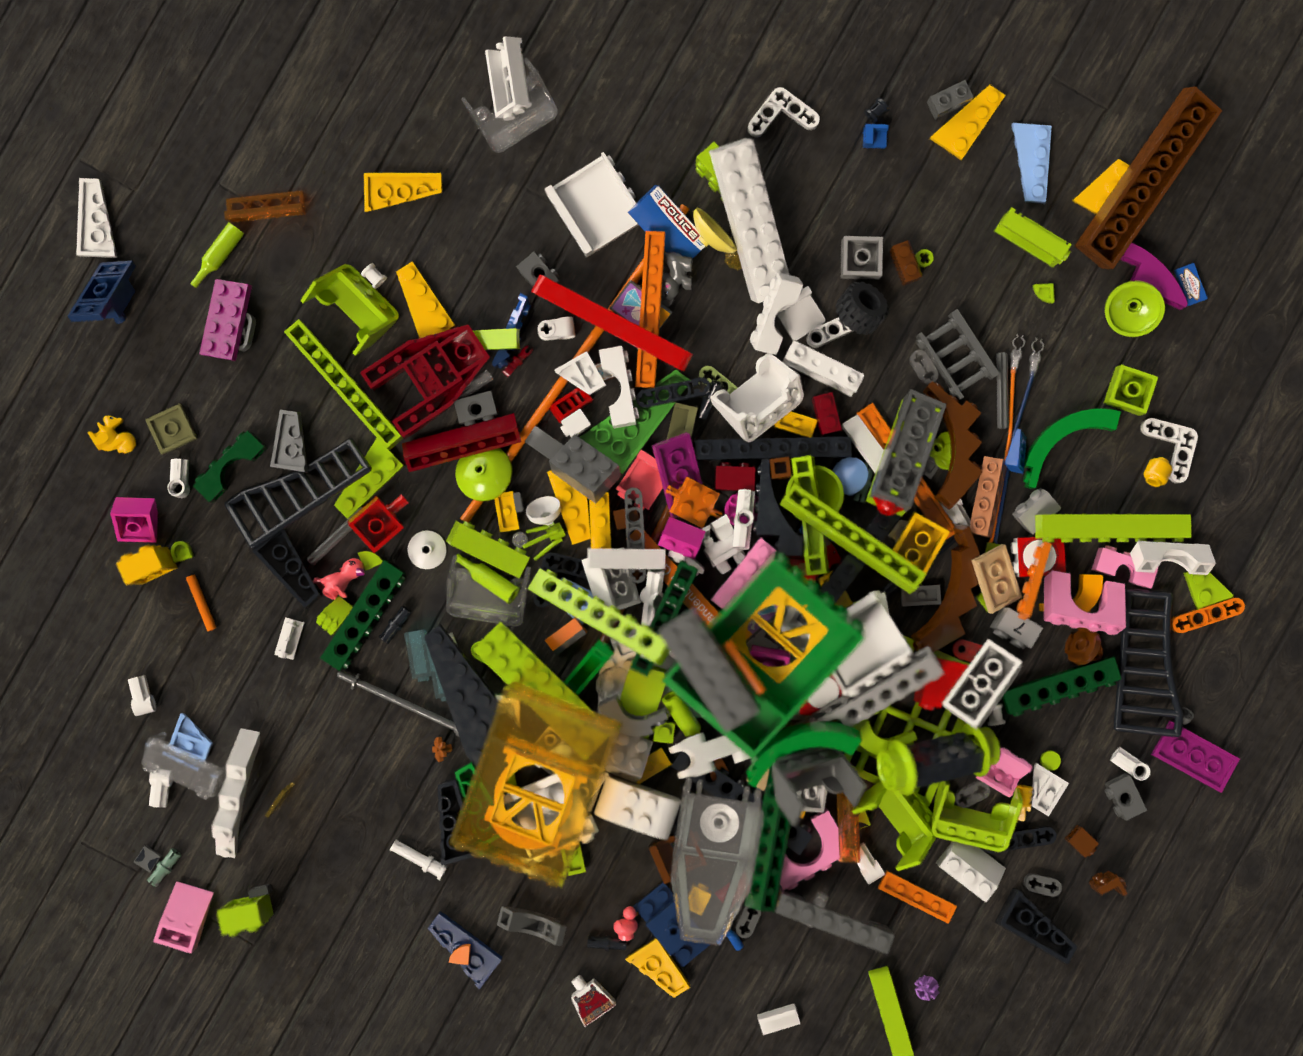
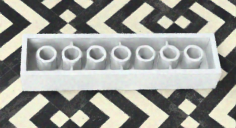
(749, 215)

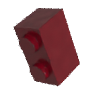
(826, 414)
(734, 478)

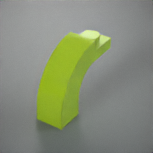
(878, 744)

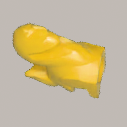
(108, 439)

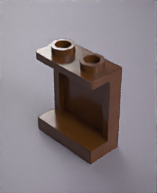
(662, 855)

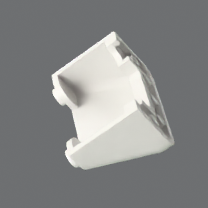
(761, 399)

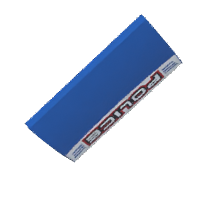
(659, 213)

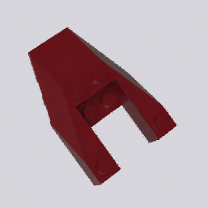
(439, 368)

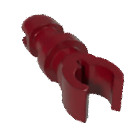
(517, 361)

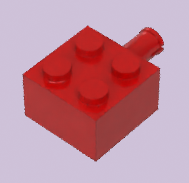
(378, 522)

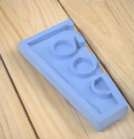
(1033, 159)

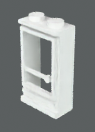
(497, 63)

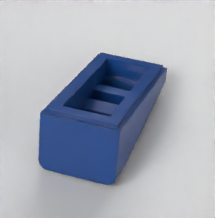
(1016, 455)

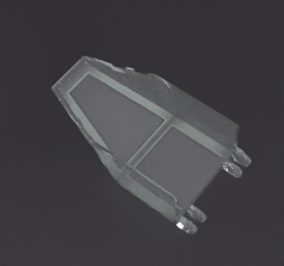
(713, 861)

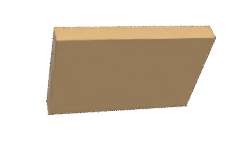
(996, 578)

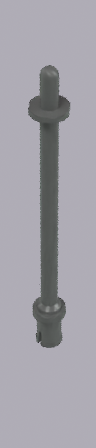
(356, 681)

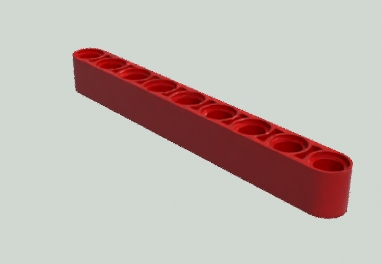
(612, 323)

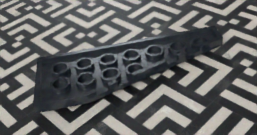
(466, 692)

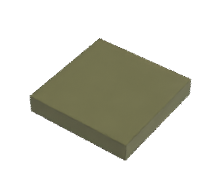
(171, 429)

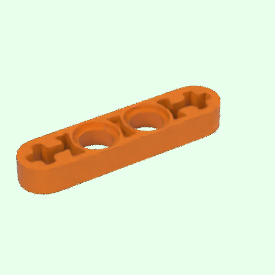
(1207, 615)

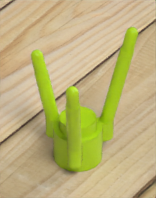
(554, 532)

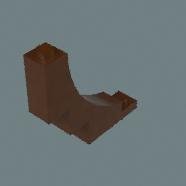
(945, 623)

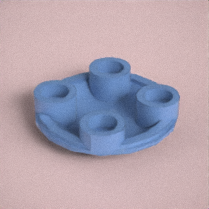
(852, 474)

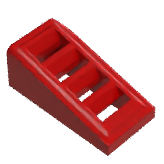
(558, 414)

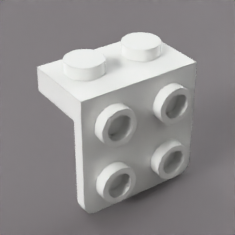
(801, 316)

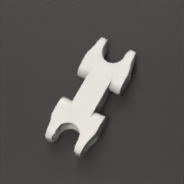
(703, 753)

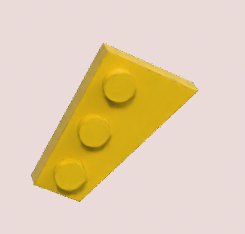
(1098, 191)
(659, 965)

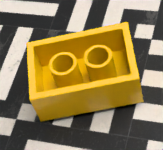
(920, 541)
(146, 565)

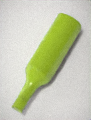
(218, 252)
(490, 580)
(681, 714)

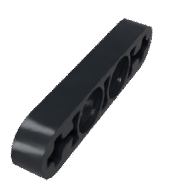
(673, 393)
(1018, 838)

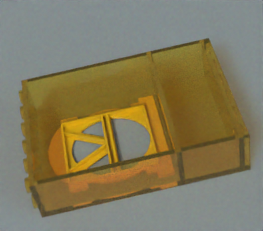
(545, 732)

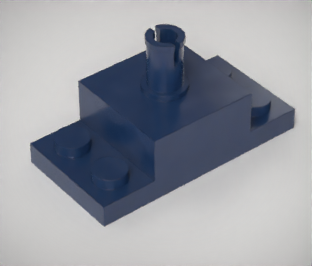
(105, 293)
(661, 918)

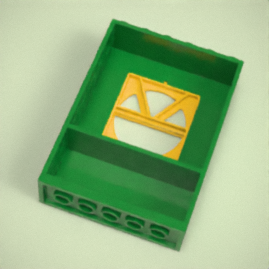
(787, 687)

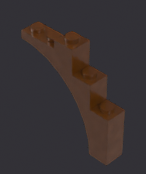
(963, 444)

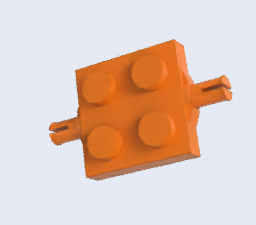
(694, 502)

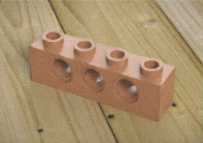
(987, 497)

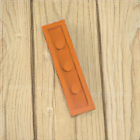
(1031, 587)
(917, 897)

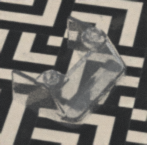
(504, 134)
(474, 602)
(182, 767)

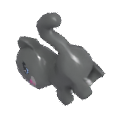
(678, 267)

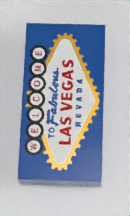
(1190, 284)

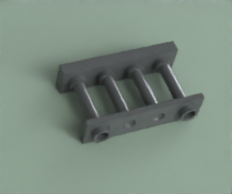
(976, 353)

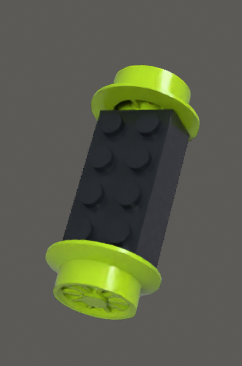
(938, 759)

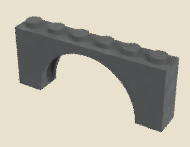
(863, 932)

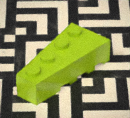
(487, 549)

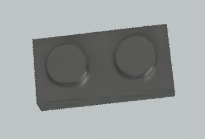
(921, 596)

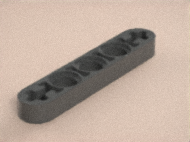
(635, 525)

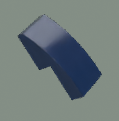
(502, 357)

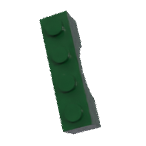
(212, 483)

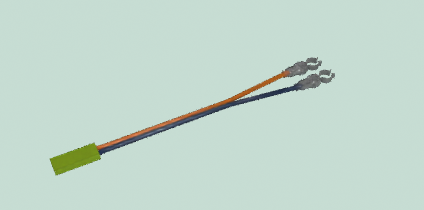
(1016, 356)

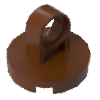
(1084, 646)

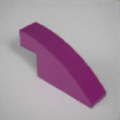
(1155, 273)

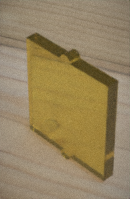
(281, 797)

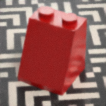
(936, 691)

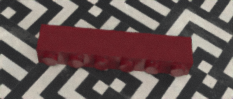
(461, 442)

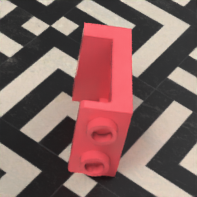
(643, 476)

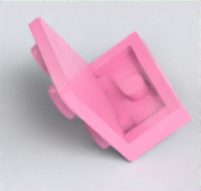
(1006, 773)

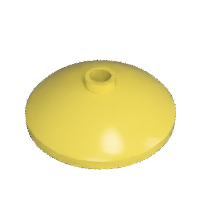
(712, 233)

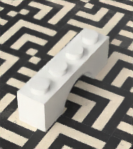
(783, 291)
(622, 411)
(1193, 557)

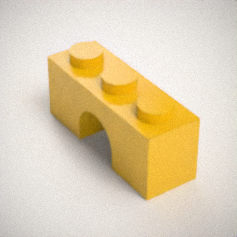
(600, 523)

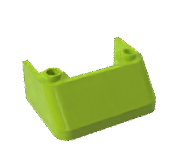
(357, 300)
(908, 816)
(972, 826)

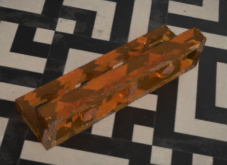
(265, 211)
(847, 831)

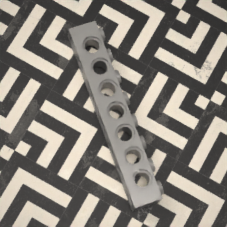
(840, 708)

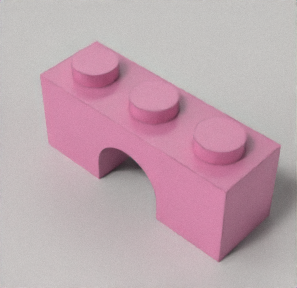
(1108, 561)

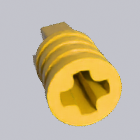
(1026, 794)

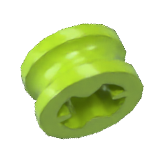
(929, 258)

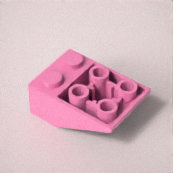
(184, 917)

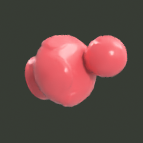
(627, 926)

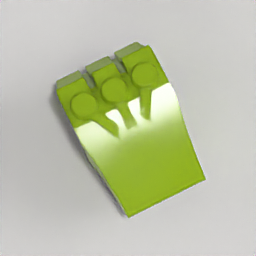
(334, 615)

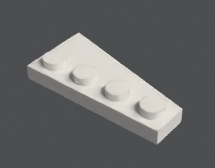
(94, 226)

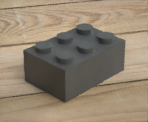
(585, 468)

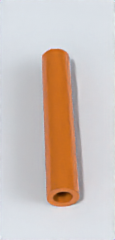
(201, 602)
(744, 667)

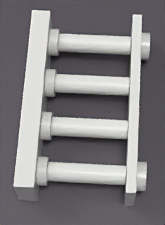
(823, 369)

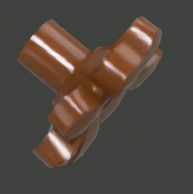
(440, 749)

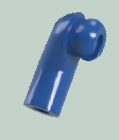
(735, 940)

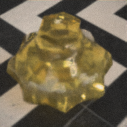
(733, 260)

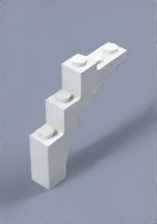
(231, 798)

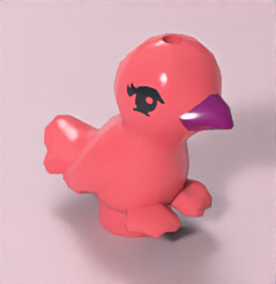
(336, 583)

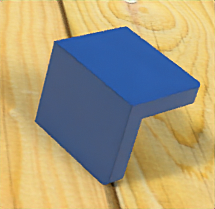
(875, 136)

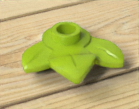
(943, 456)

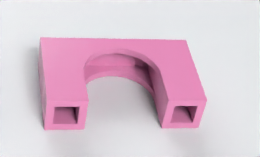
(751, 563)
(1062, 610)
(828, 831)

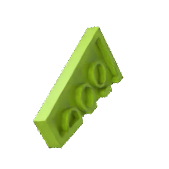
(384, 468)

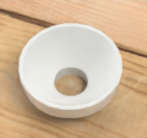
(542, 507)

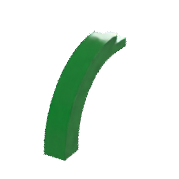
(1087, 419)
(589, 667)
(803, 736)

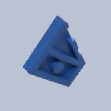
(522, 309)

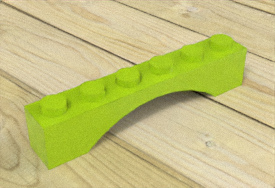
(814, 541)

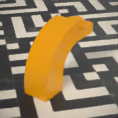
(1088, 592)

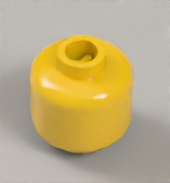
(1158, 472)

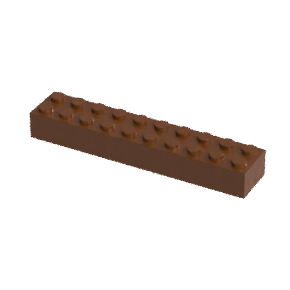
(1148, 178)

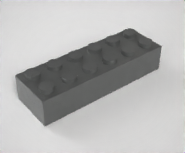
(709, 669)

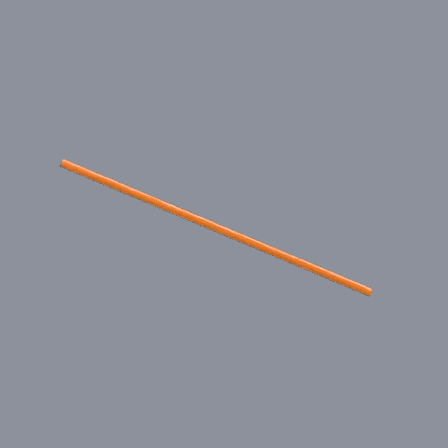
(556, 389)

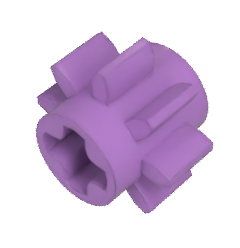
(926, 988)

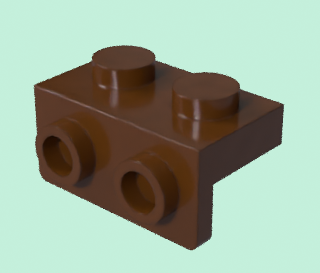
(1107, 881)

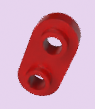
(969, 652)

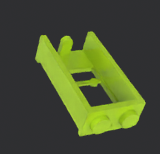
(1033, 238)

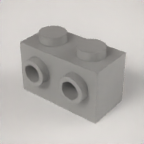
(1039, 503)

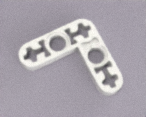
(778, 106)
(1178, 439)

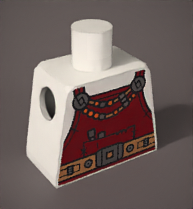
(590, 999)

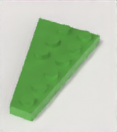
(625, 443)

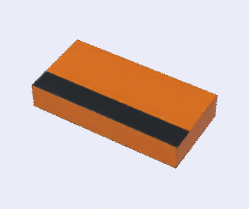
(566, 636)

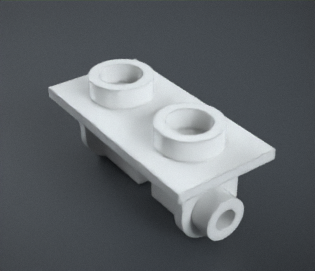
(289, 638)

